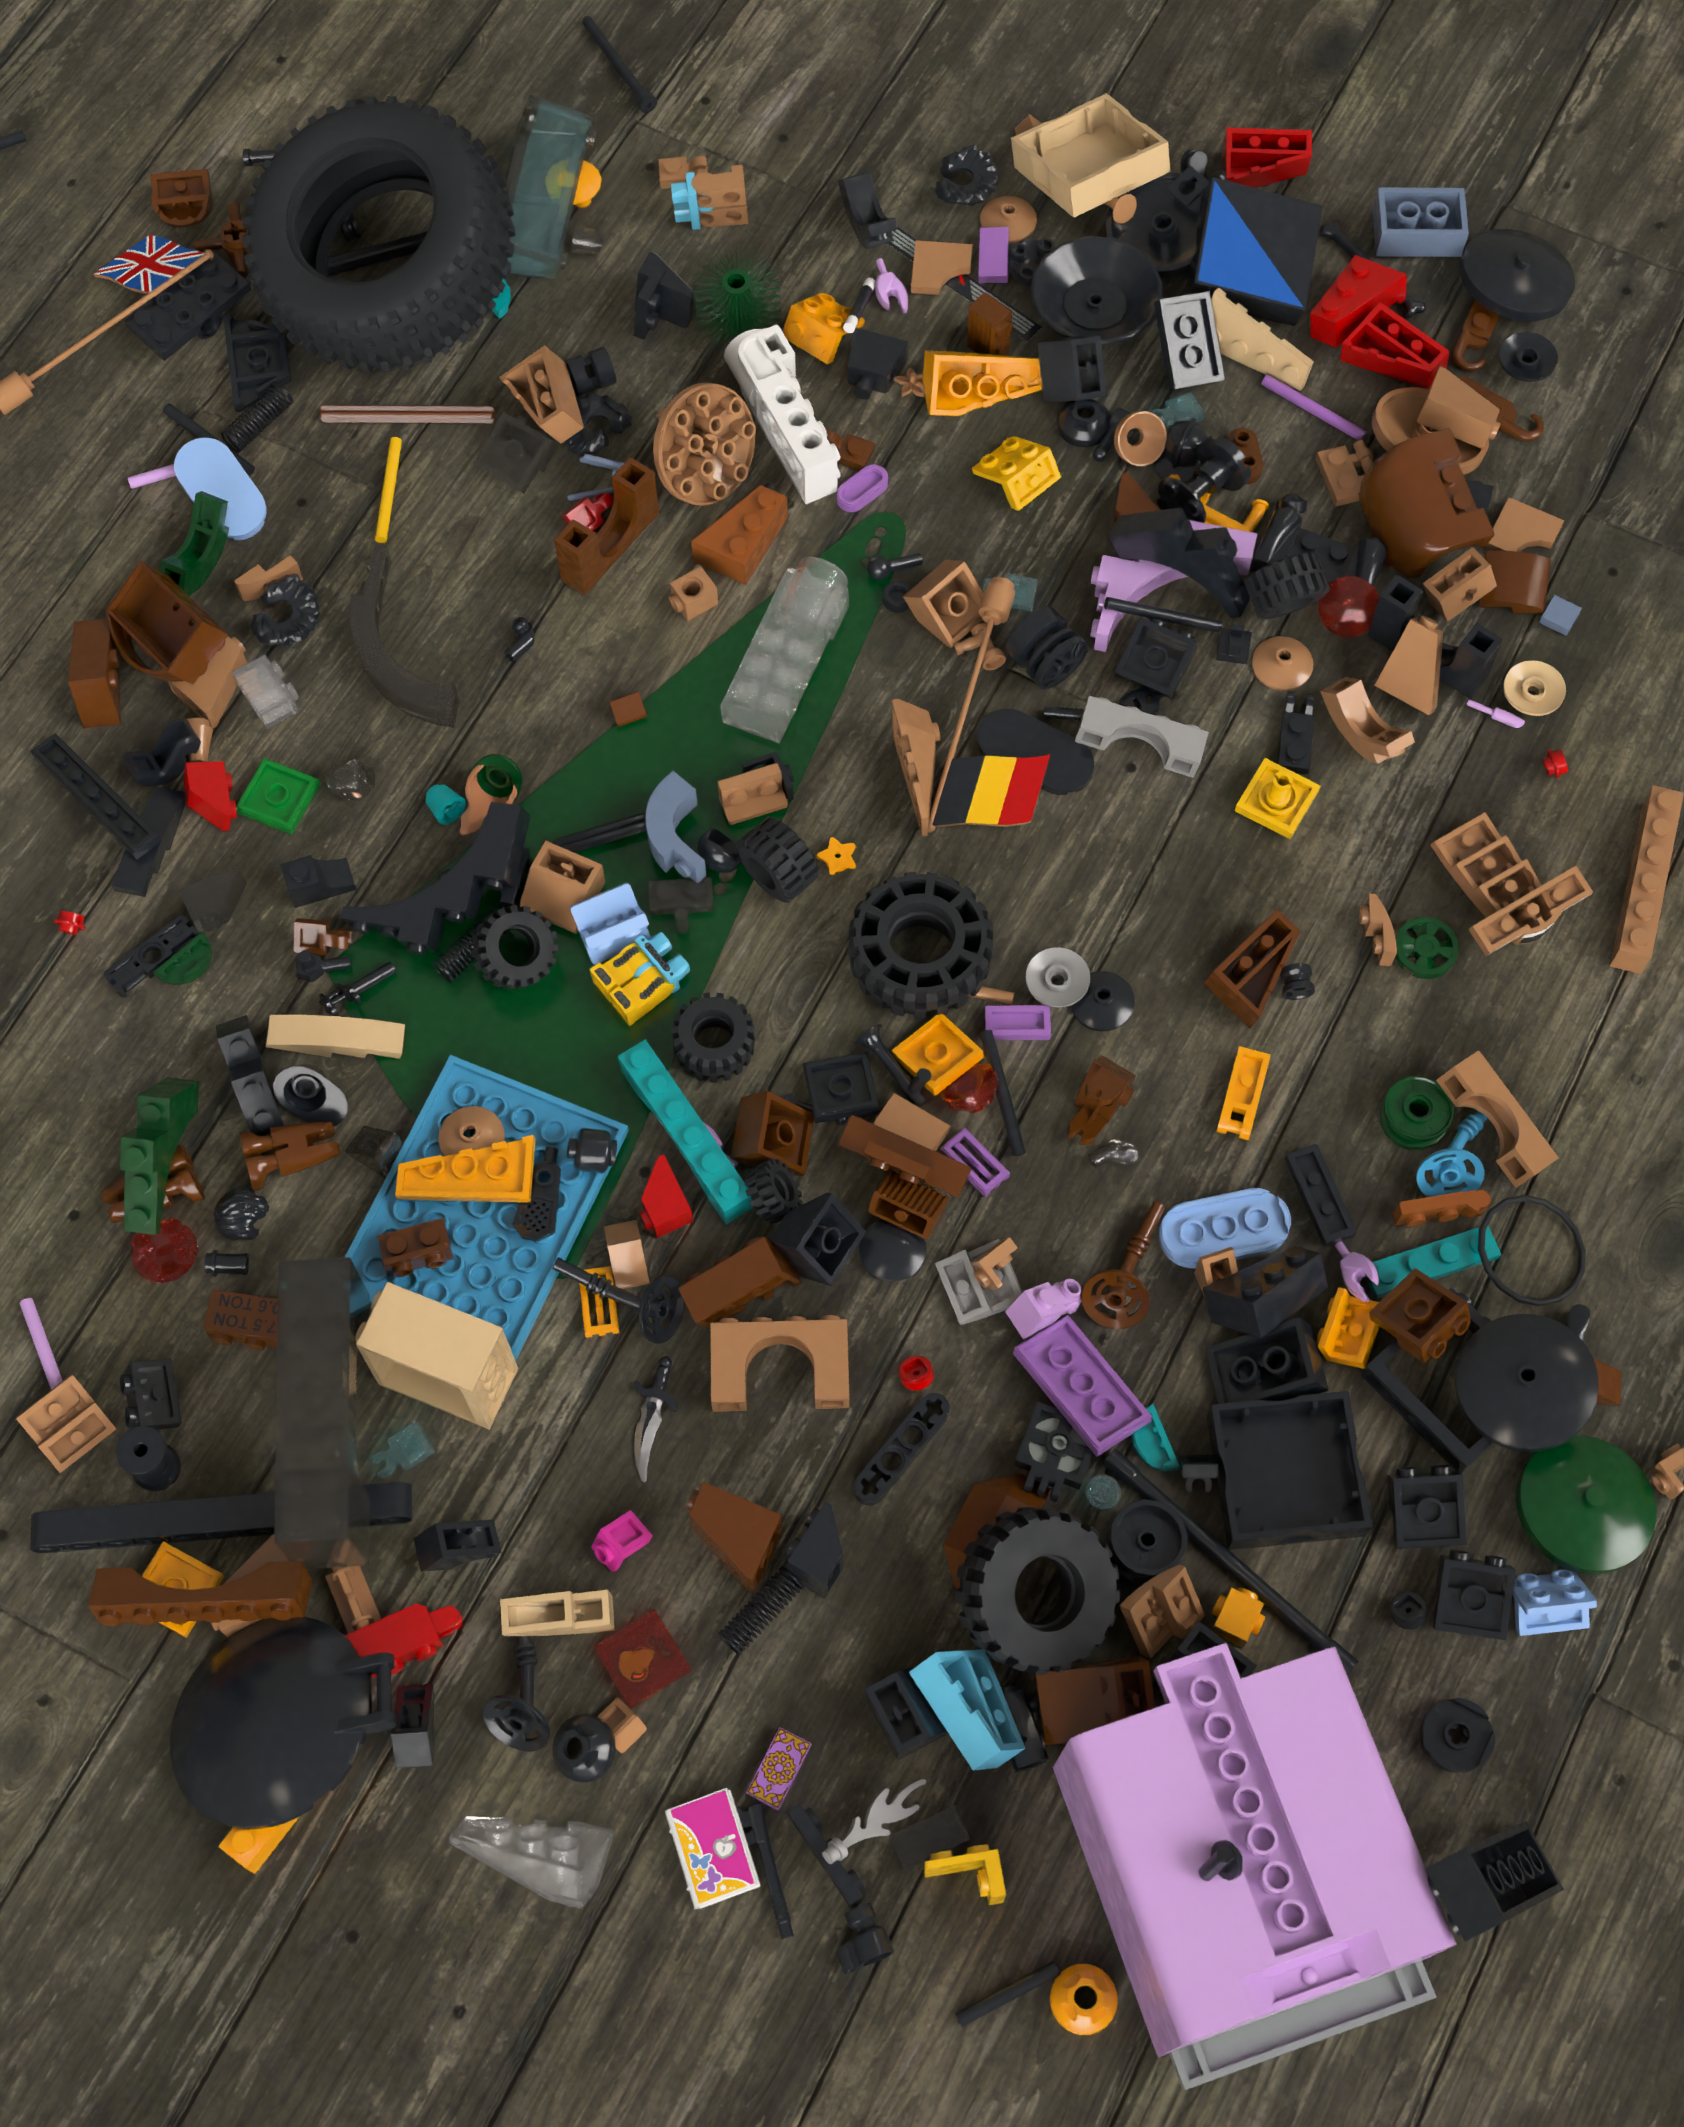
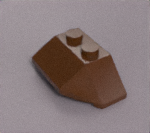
(981, 1508)

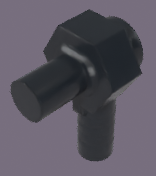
(311, 966)

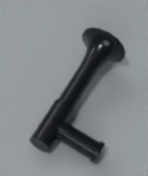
(912, 1089)

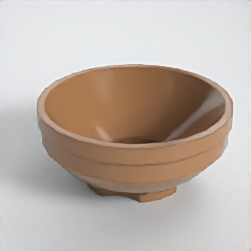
(1151, 441)

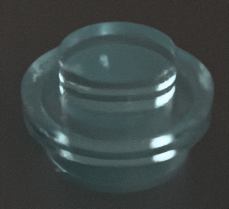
(1103, 1492)

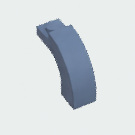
(664, 811)

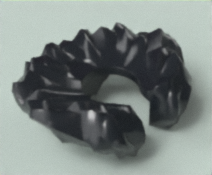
(981, 168)
(598, 406)
(303, 617)

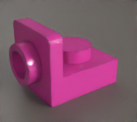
(620, 1540)

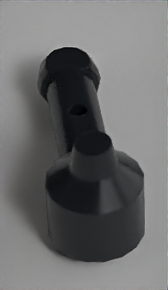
(1116, 416)

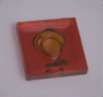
(642, 1659)

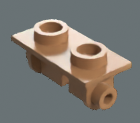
(352, 1597)

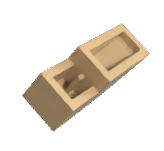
(557, 1614)

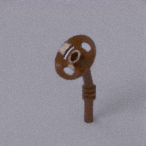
(1118, 1281)

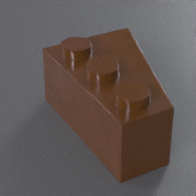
(1253, 968)

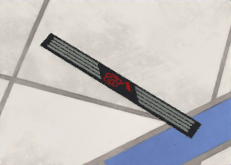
(968, 287)

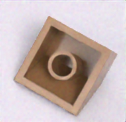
(947, 601)

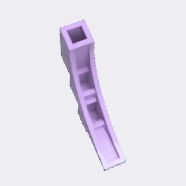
(1137, 578)

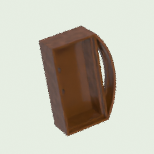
(164, 625)

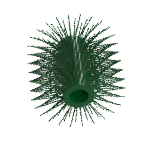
(736, 299)

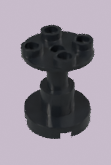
(1219, 467)

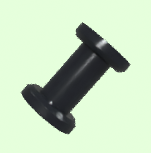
(148, 1458)

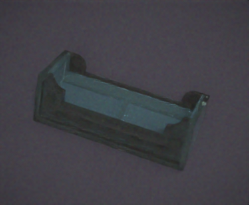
(544, 182)

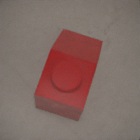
(664, 1202)

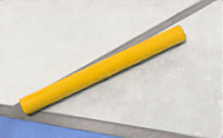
(388, 490)

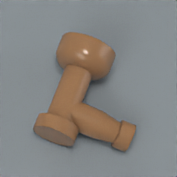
(993, 656)

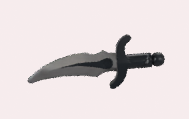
(651, 1415)

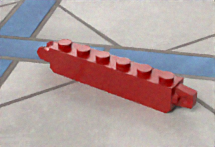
(407, 1634)

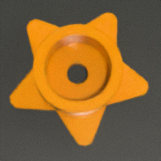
(838, 864)

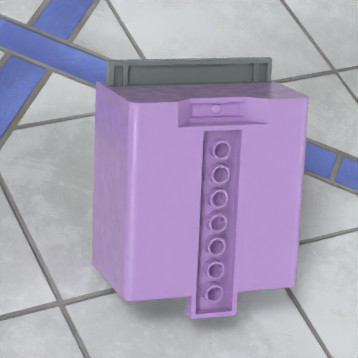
(1330, 1885)

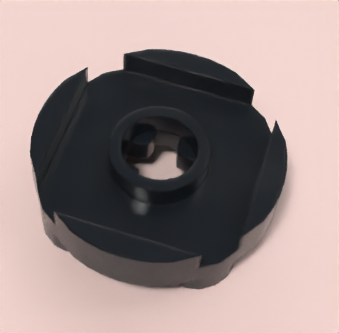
(1475, 1726)

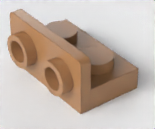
(752, 794)

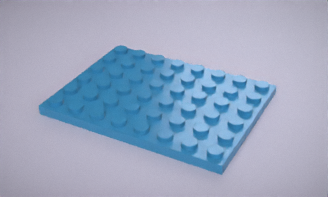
(492, 1268)

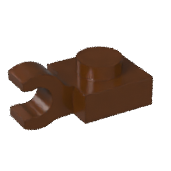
(853, 450)
(316, 936)

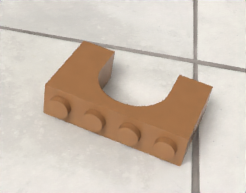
(738, 1342)

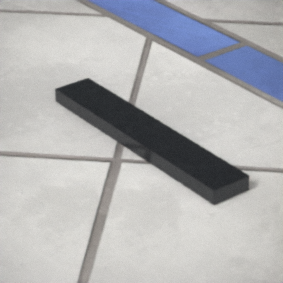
(96, 796)

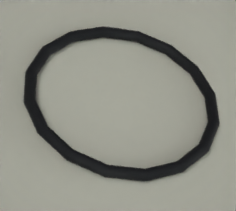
(1523, 1299)

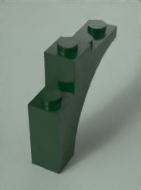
(150, 1148)

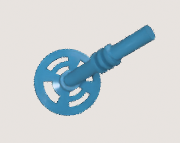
(1450, 1168)

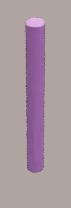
(1313, 408)

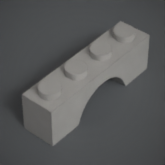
(1177, 743)

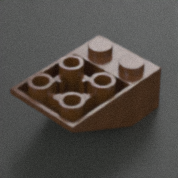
(1092, 1696)

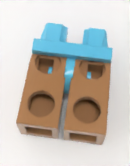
(711, 199)

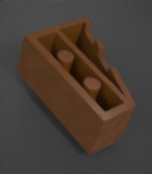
(95, 673)
(737, 1281)

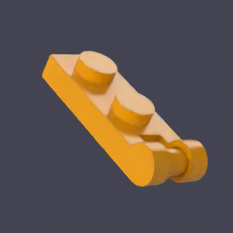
(1243, 1091)

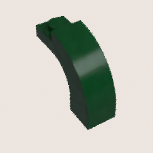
(202, 545)

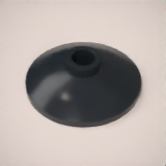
(1529, 348)
(1108, 1013)

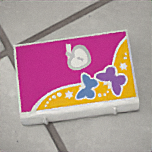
(712, 1848)

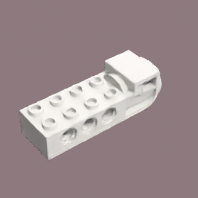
(768, 381)

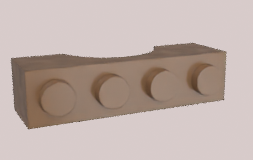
(1522, 1146)

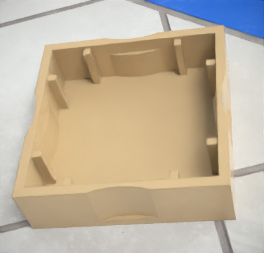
(1090, 155)

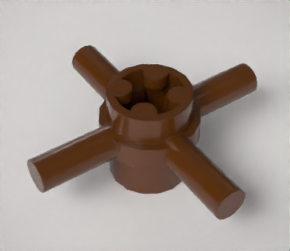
(230, 240)

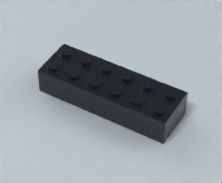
(1493, 1880)

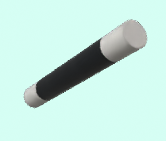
(859, 305)

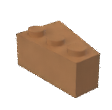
(546, 393)

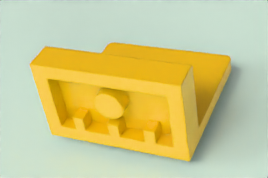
(1021, 468)
(989, 1877)

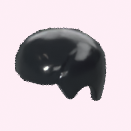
(718, 851)

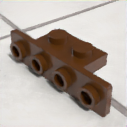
(904, 1156)

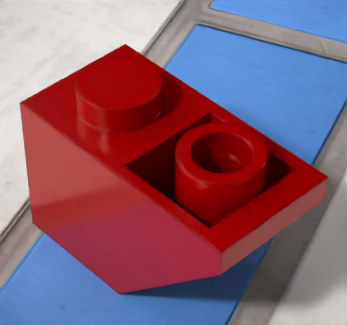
(208, 792)

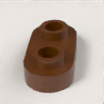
(1250, 449)

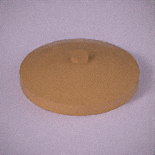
(1396, 422)

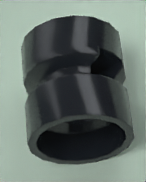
(599, 367)

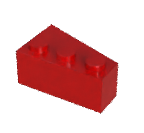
(1265, 155)
(1353, 297)
(1394, 348)

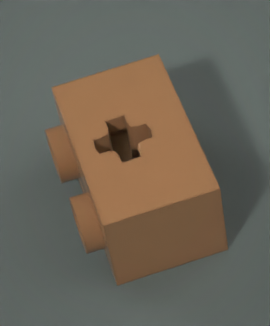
(1459, 584)

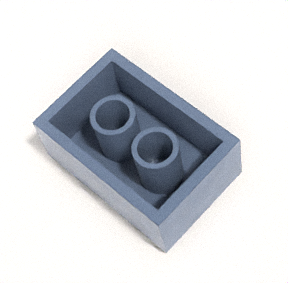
(1420, 222)

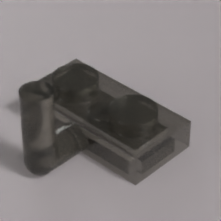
(680, 898)

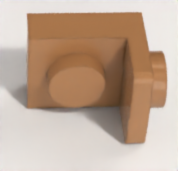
(995, 1257)

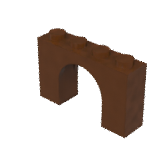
(587, 555)

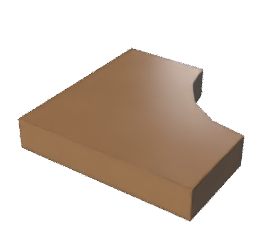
(937, 263)
(1523, 527)

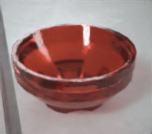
(972, 1089)

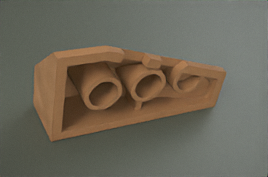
(916, 747)

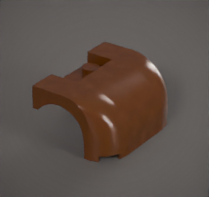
(1422, 503)

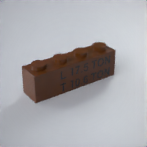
(242, 1320)

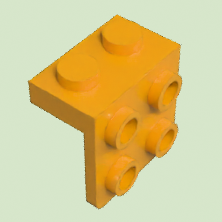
(818, 326)

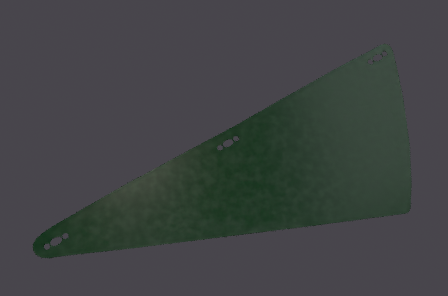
(562, 1028)

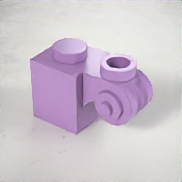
(1043, 1305)

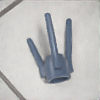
(600, 462)

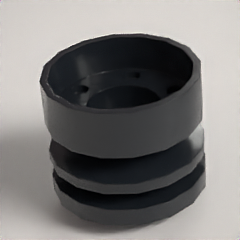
(1046, 647)

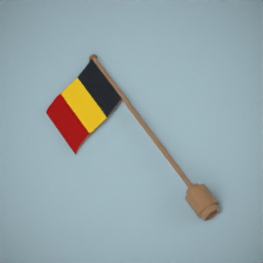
(987, 787)

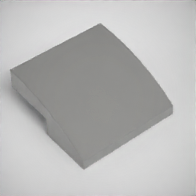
(967, 1296)

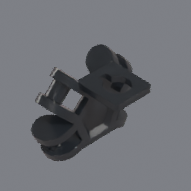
(1193, 167)

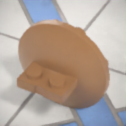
(704, 443)

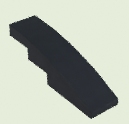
(163, 816)

